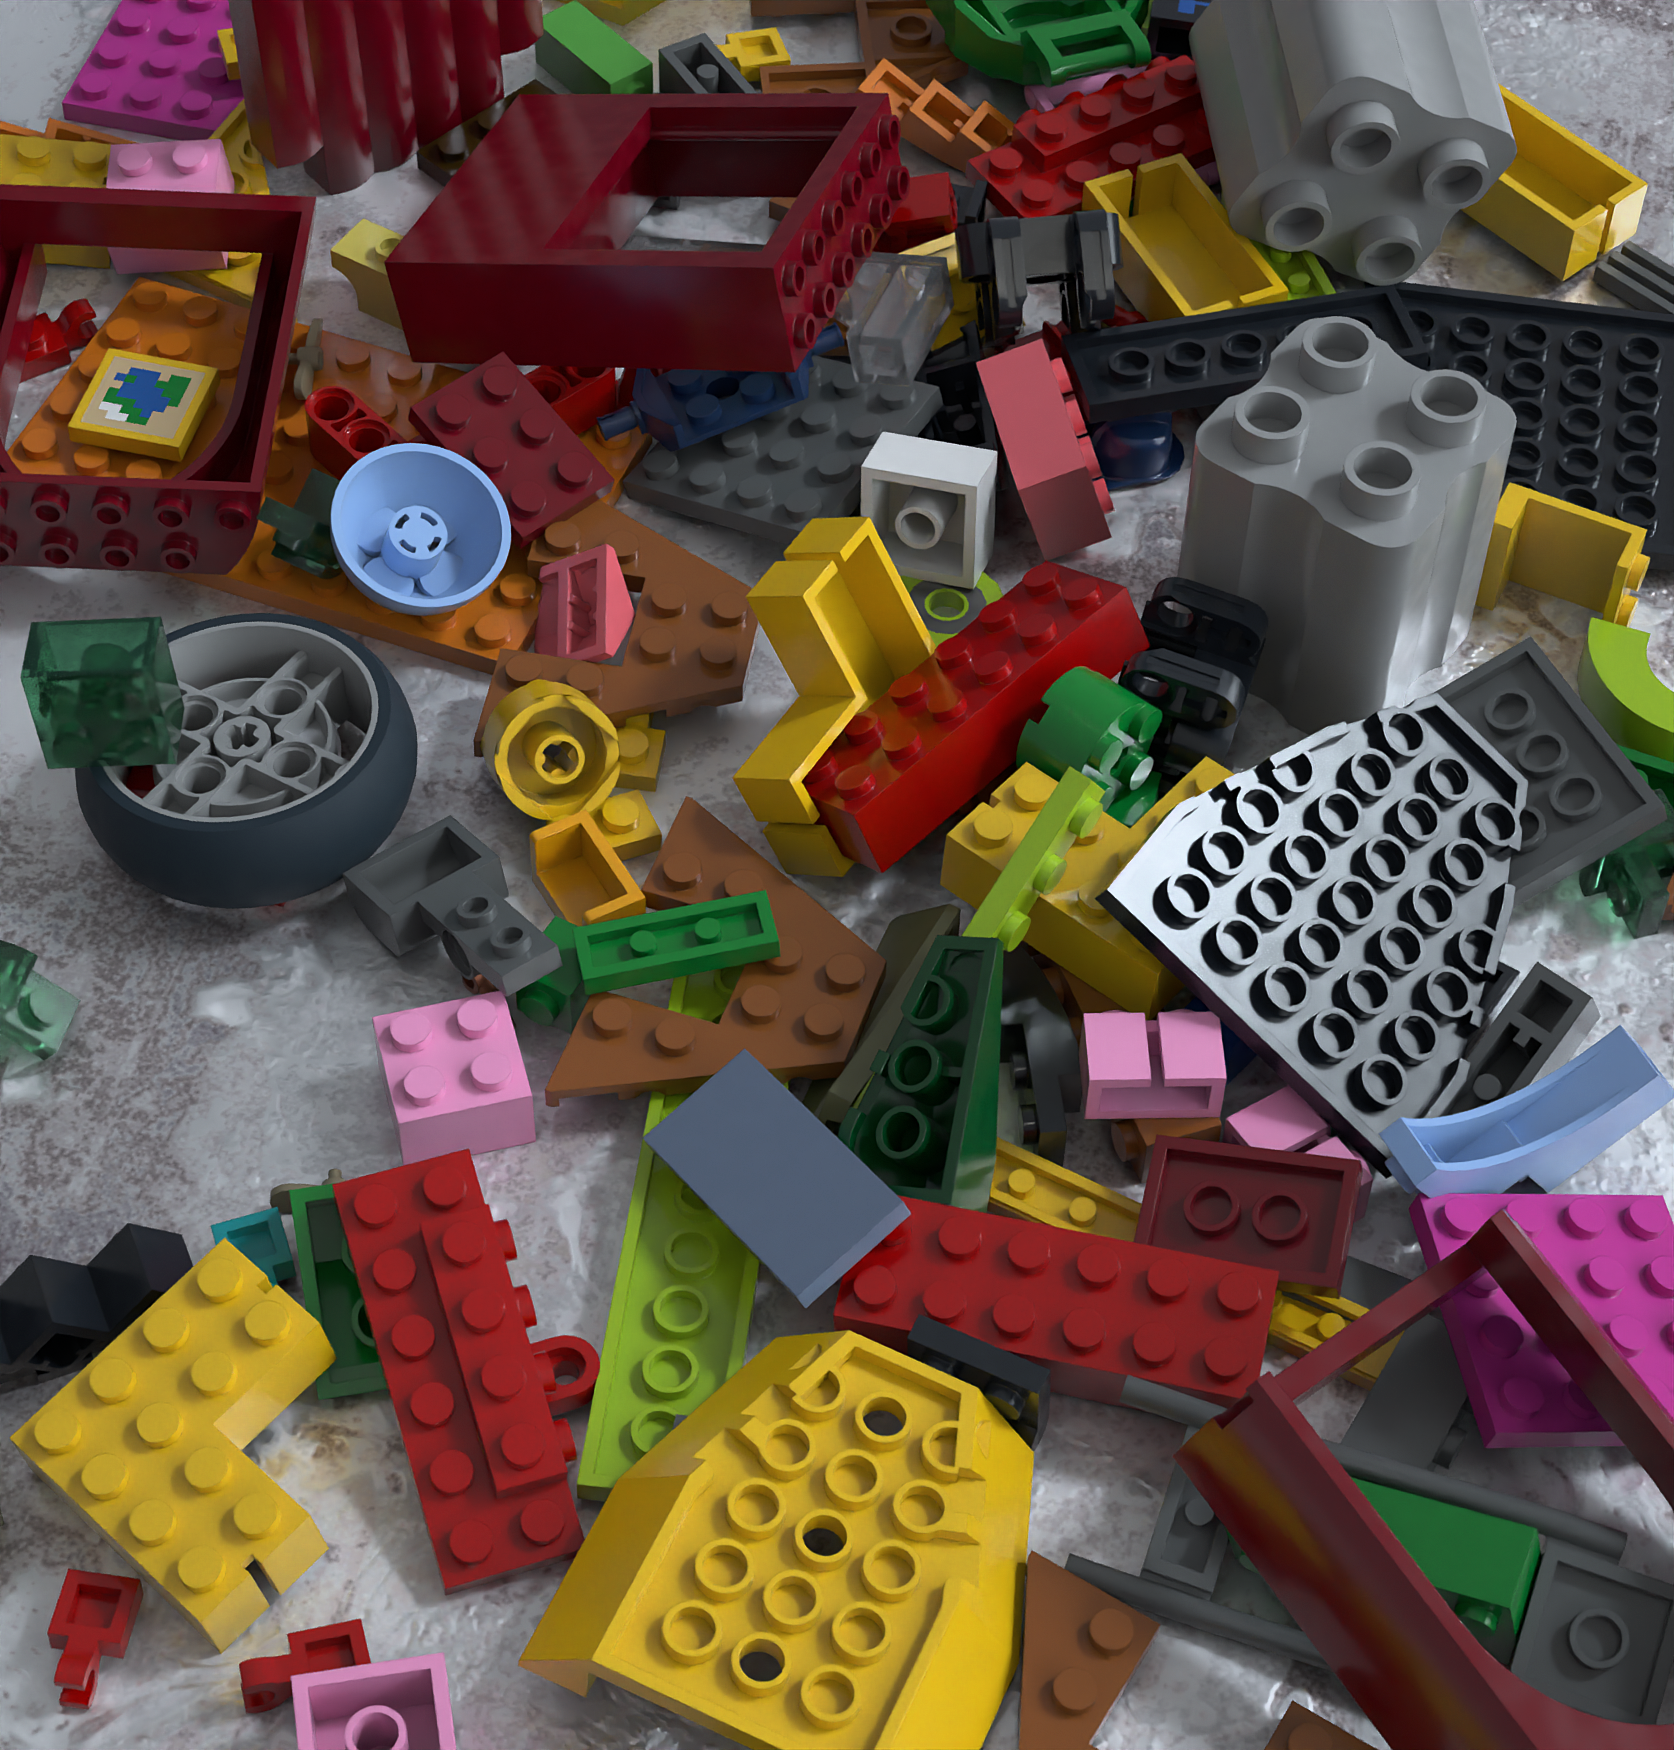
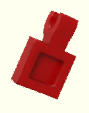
(53, 340)
(90, 1622)
(334, 1646)

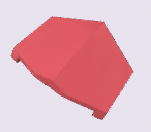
(583, 607)

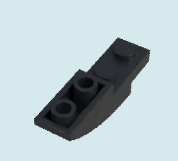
(1040, 1055)

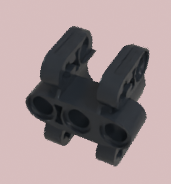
(1016, 253)
(1199, 669)

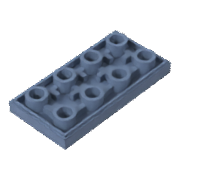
(776, 1177)

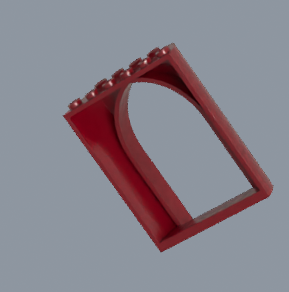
(209, 509)
(1345, 1569)

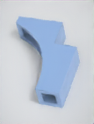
(1535, 1132)

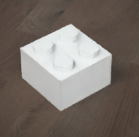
(932, 506)

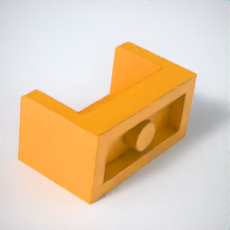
(582, 873)

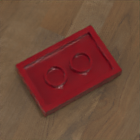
(518, 442)
(1253, 1209)

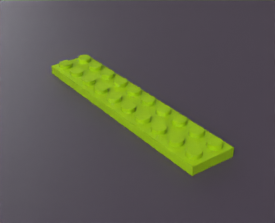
(677, 1295)

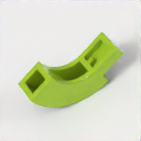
(1624, 691)

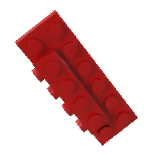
(1094, 137)
(462, 1370)

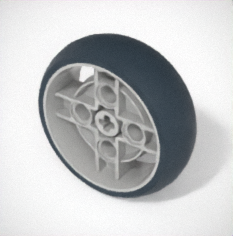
(259, 776)

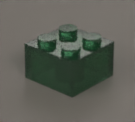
(103, 692)

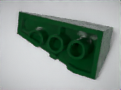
(935, 1090)

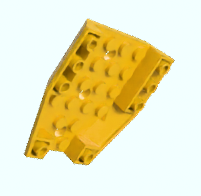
(707, 1559)

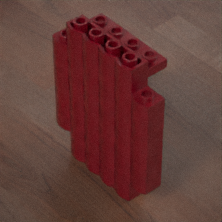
(370, 79)

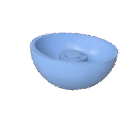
(432, 507)

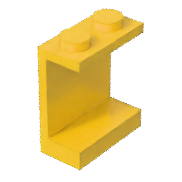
(1564, 554)

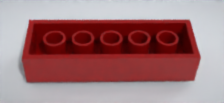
(963, 711)
(1066, 1302)

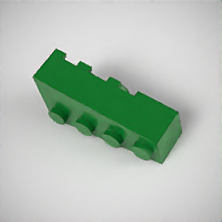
(1471, 1558)

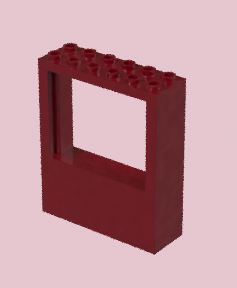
(535, 219)

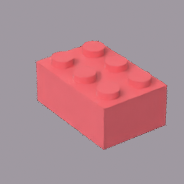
(1043, 448)

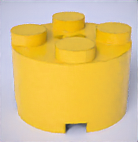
(559, 716)

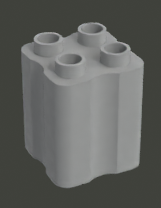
(1351, 124)
(1351, 514)

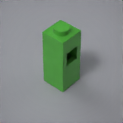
(590, 55)

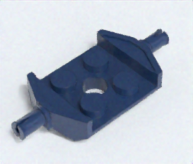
(685, 405)

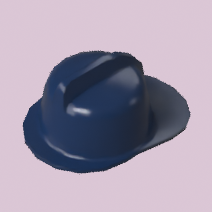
(1136, 449)

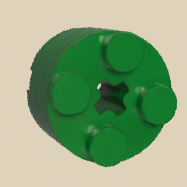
(1093, 730)

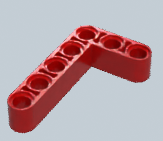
(346, 429)

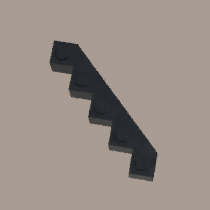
(67, 1311)

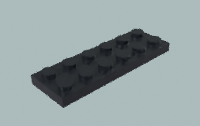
(1214, 353)

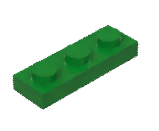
(676, 942)

